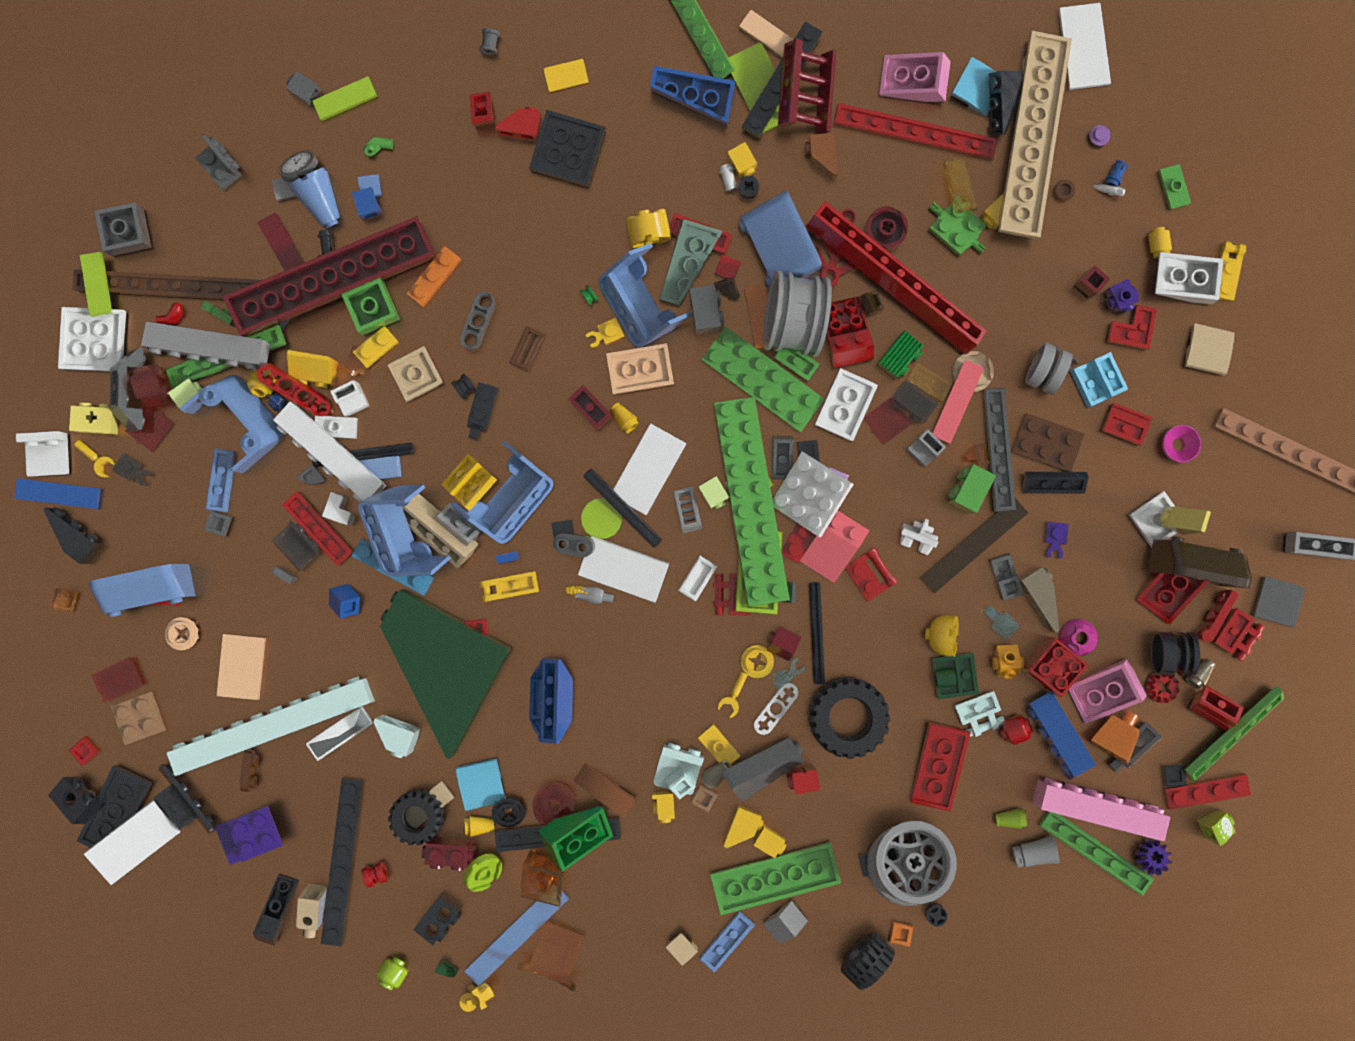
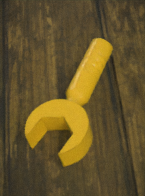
(99, 462)
(734, 693)

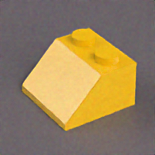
(312, 368)

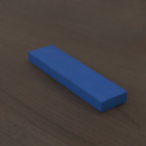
(57, 493)

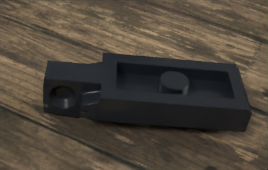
(481, 409)

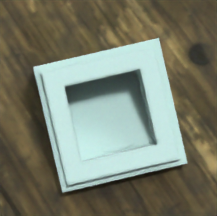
(679, 783)

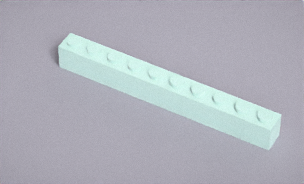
(268, 727)

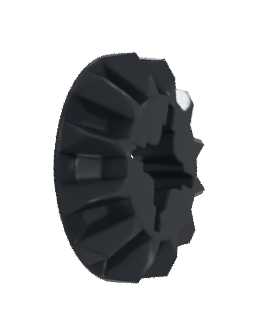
(508, 819)

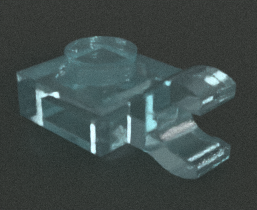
(1002, 624)
(784, 677)

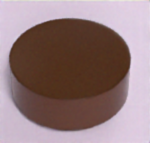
(1064, 190)

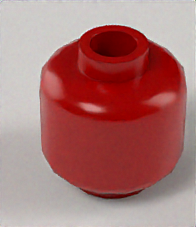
(1016, 729)

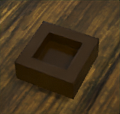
(872, 302)

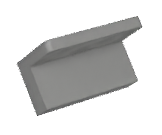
(457, 525)

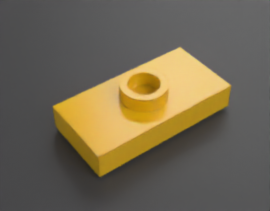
(718, 745)

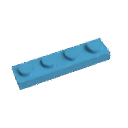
(365, 554)

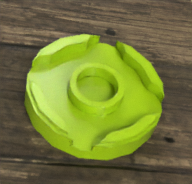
(601, 519)
(482, 872)

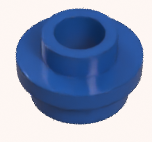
(276, 402)

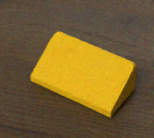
(566, 75)

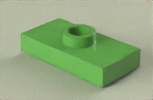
(1174, 187)

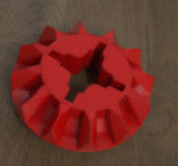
(1153, 688)

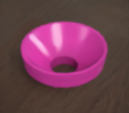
(1190, 439)
(1071, 629)

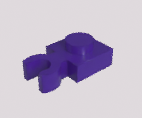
(1056, 535)

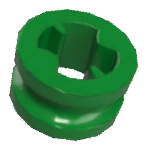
(588, 295)

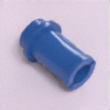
(1116, 174)

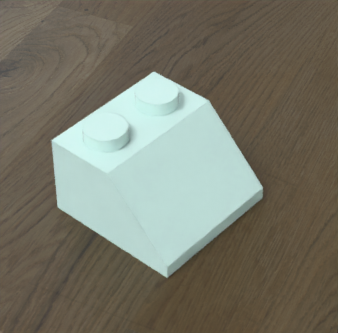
(397, 735)

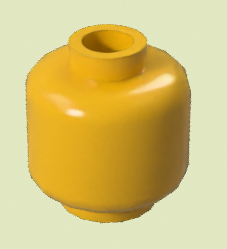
(258, 388)

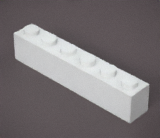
(329, 452)

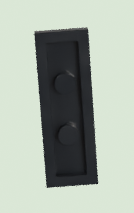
(1055, 482)

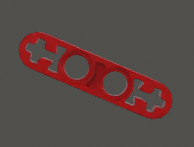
(296, 386)

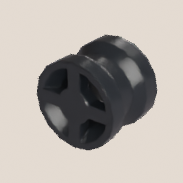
(745, 191)
(463, 386)
(937, 918)

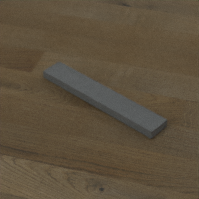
(999, 449)

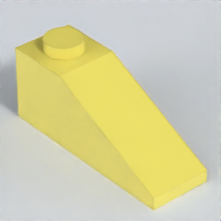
(1184, 520)

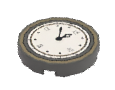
(297, 165)

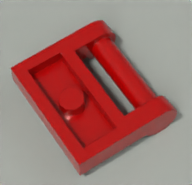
(865, 578)

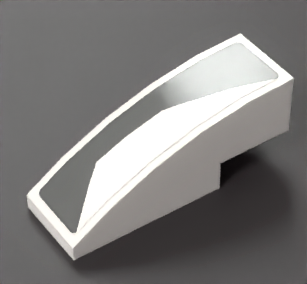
(339, 733)

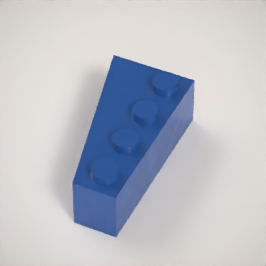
(695, 91)

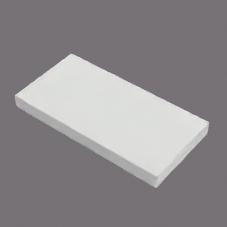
(1088, 52)
(649, 468)
(624, 569)
(131, 842)

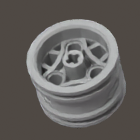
(797, 313)
(922, 865)

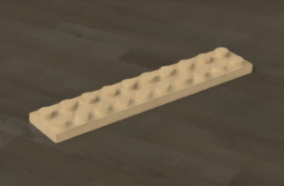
(1035, 135)

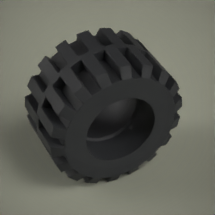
(406, 831)
(867, 961)

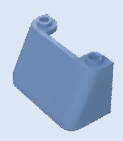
(781, 238)

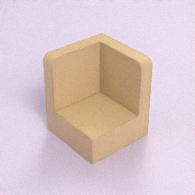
(681, 948)

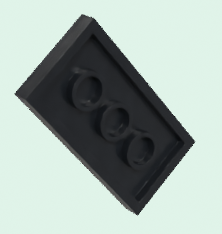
(119, 800)

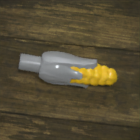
(589, 594)

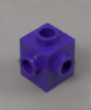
(1122, 296)

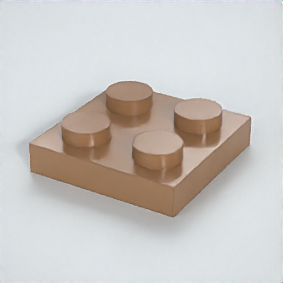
(138, 718)

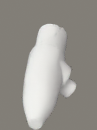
(1111, 190)

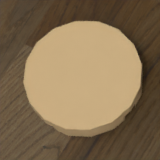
(979, 359)

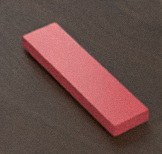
(957, 401)

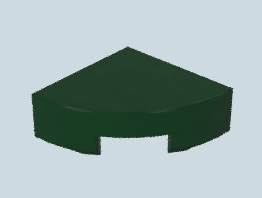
(446, 969)

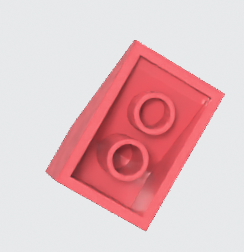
(835, 548)

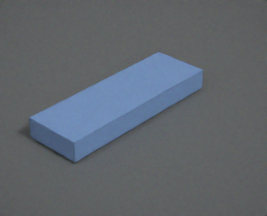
(220, 480)
(726, 941)

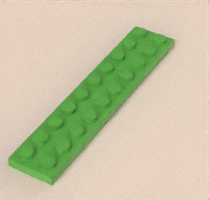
(751, 502)

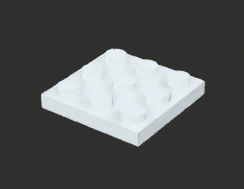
(91, 341)
(811, 494)

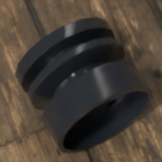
(1175, 653)

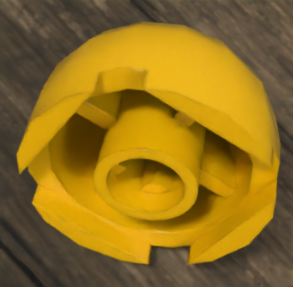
(943, 635)

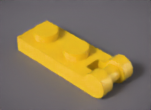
(1230, 269)
(510, 586)

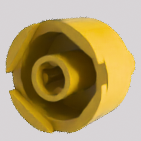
(648, 228)

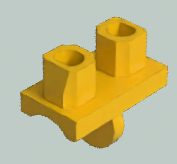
(476, 997)

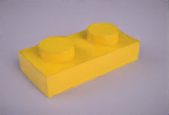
(375, 347)

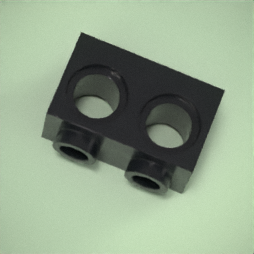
(436, 918)

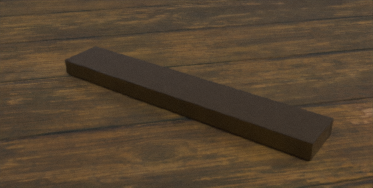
(972, 547)

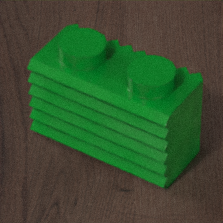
(900, 355)

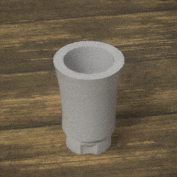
(1036, 853)

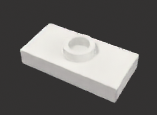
(338, 426)

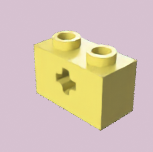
(82, 421)

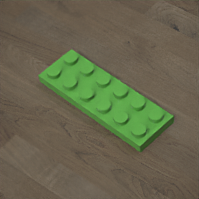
(762, 379)
(775, 878)

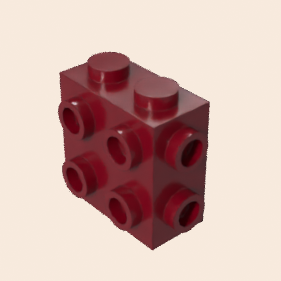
(449, 852)

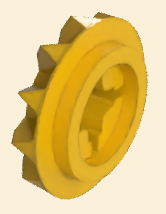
(748, 665)

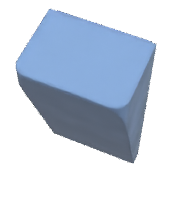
(384, 467)

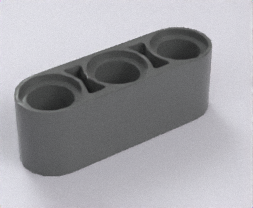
(477, 311)

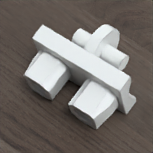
(919, 532)

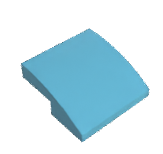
(974, 86)
(1099, 380)
(480, 784)

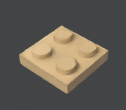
(415, 374)

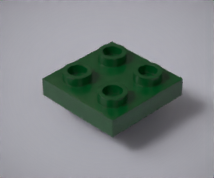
(955, 676)

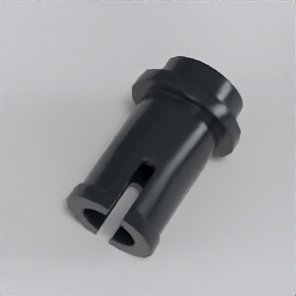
(326, 241)

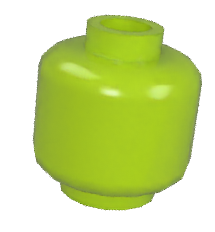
(391, 973)

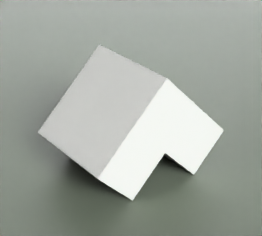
(350, 398)
(336, 510)

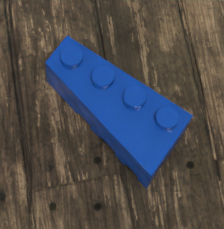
(1061, 736)

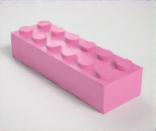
(1100, 809)

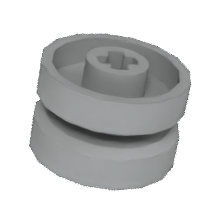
(1049, 368)

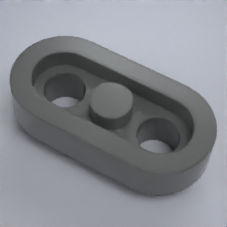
(573, 544)

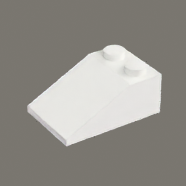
(1189, 277)

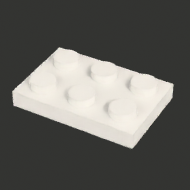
(846, 405)

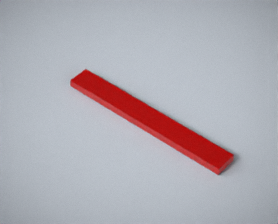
(915, 131)

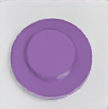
(1099, 135)

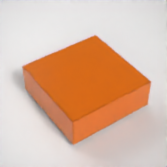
(901, 933)

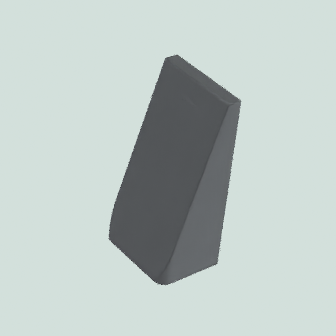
(782, 456)

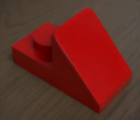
(481, 109)

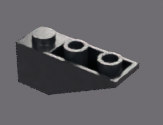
(1004, 96)
(72, 539)
(275, 910)

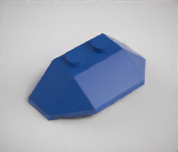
(551, 700)

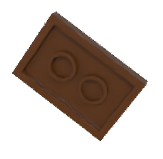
(1047, 442)

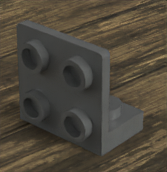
(218, 163)

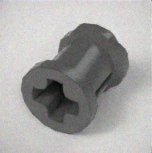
(489, 41)

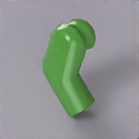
(377, 144)

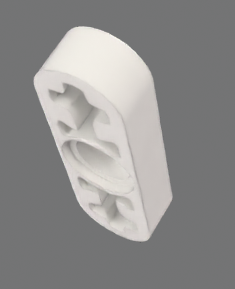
(762, 717)

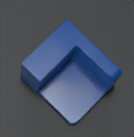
(366, 204)
(344, 601)

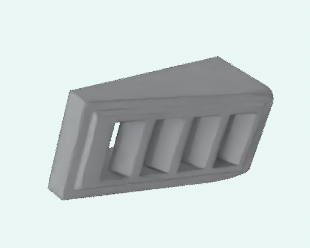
(691, 526)

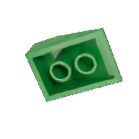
(575, 836)

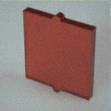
(887, 421)
(154, 428)

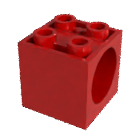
(1054, 666)

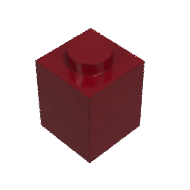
(1092, 281)
(783, 643)

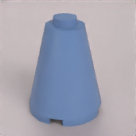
(317, 196)

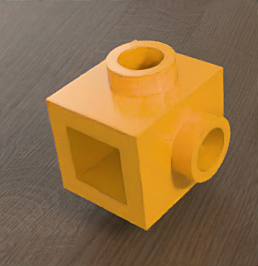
(1007, 661)

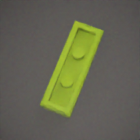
(344, 98)
(96, 284)

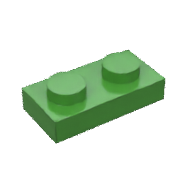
(799, 364)

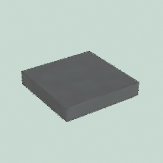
(1278, 601)

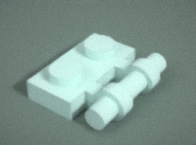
(977, 708)

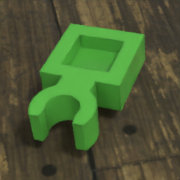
(223, 315)

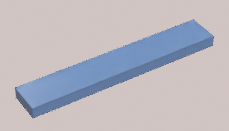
(511, 940)

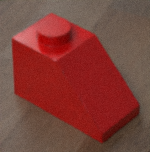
(521, 124)

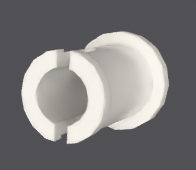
(728, 177)

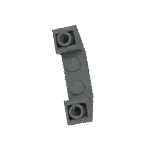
(119, 378)

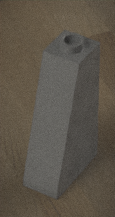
(763, 768)

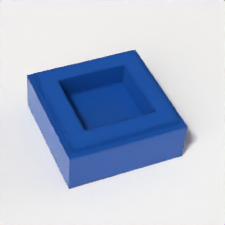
(508, 557)

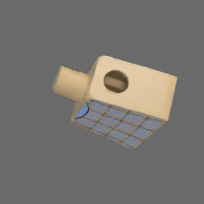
(311, 909)

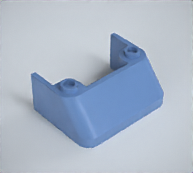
(633, 302)
(248, 409)
(512, 502)
(392, 537)
(142, 588)

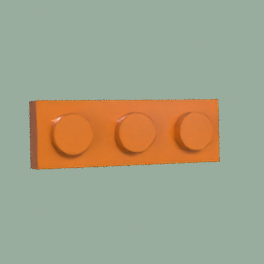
(434, 276)

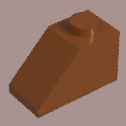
(823, 153)

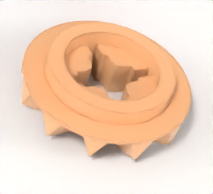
(172, 633)

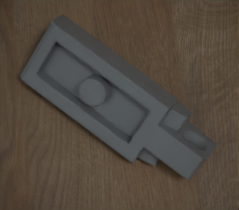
(1147, 739)

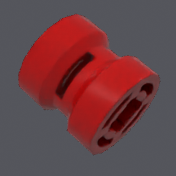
(374, 874)

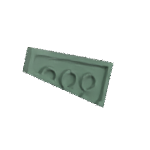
(689, 254)

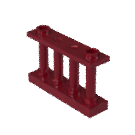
(790, 87)

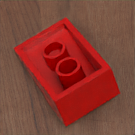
(1169, 594)

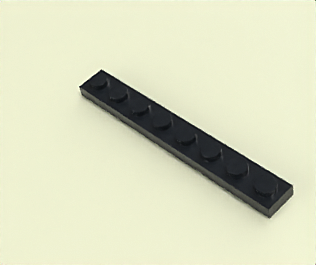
(342, 861)

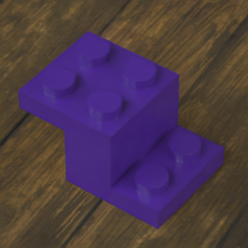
(249, 835)

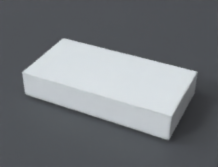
(697, 578)

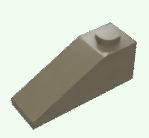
(1041, 593)

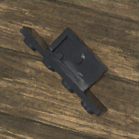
(178, 804)

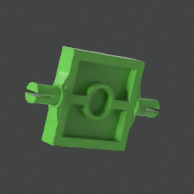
(957, 230)

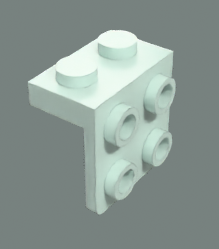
(673, 758)

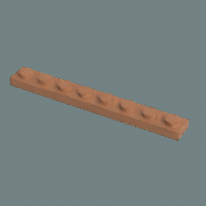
(1286, 449)

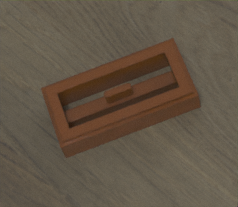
(534, 333)

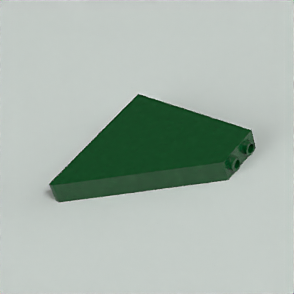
(443, 662)

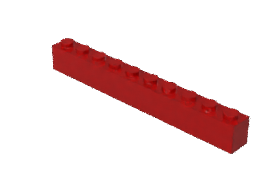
(896, 278)

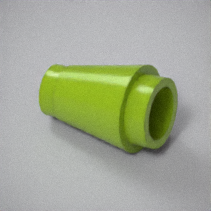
(1012, 819)

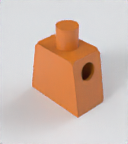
(1118, 737)

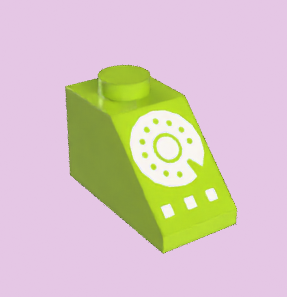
(1217, 827)

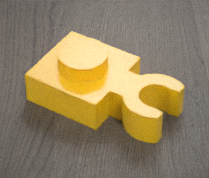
(608, 331)

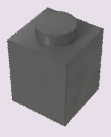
(303, 88)

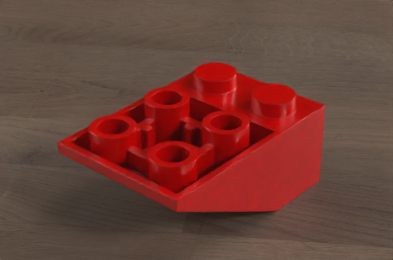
(848, 333)

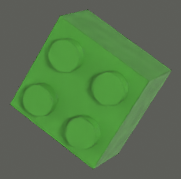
(370, 306)
(971, 488)

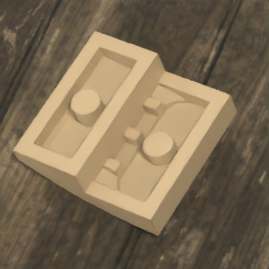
(1209, 349)

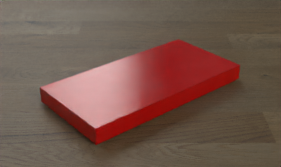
(940, 766)

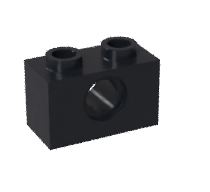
(74, 800)

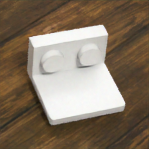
(45, 453)

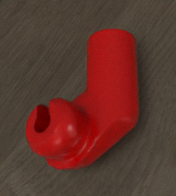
(173, 315)

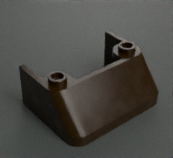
(1200, 563)

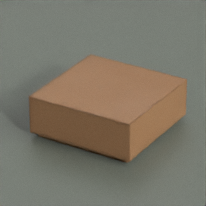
(704, 798)

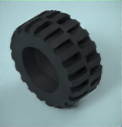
(877, 717)

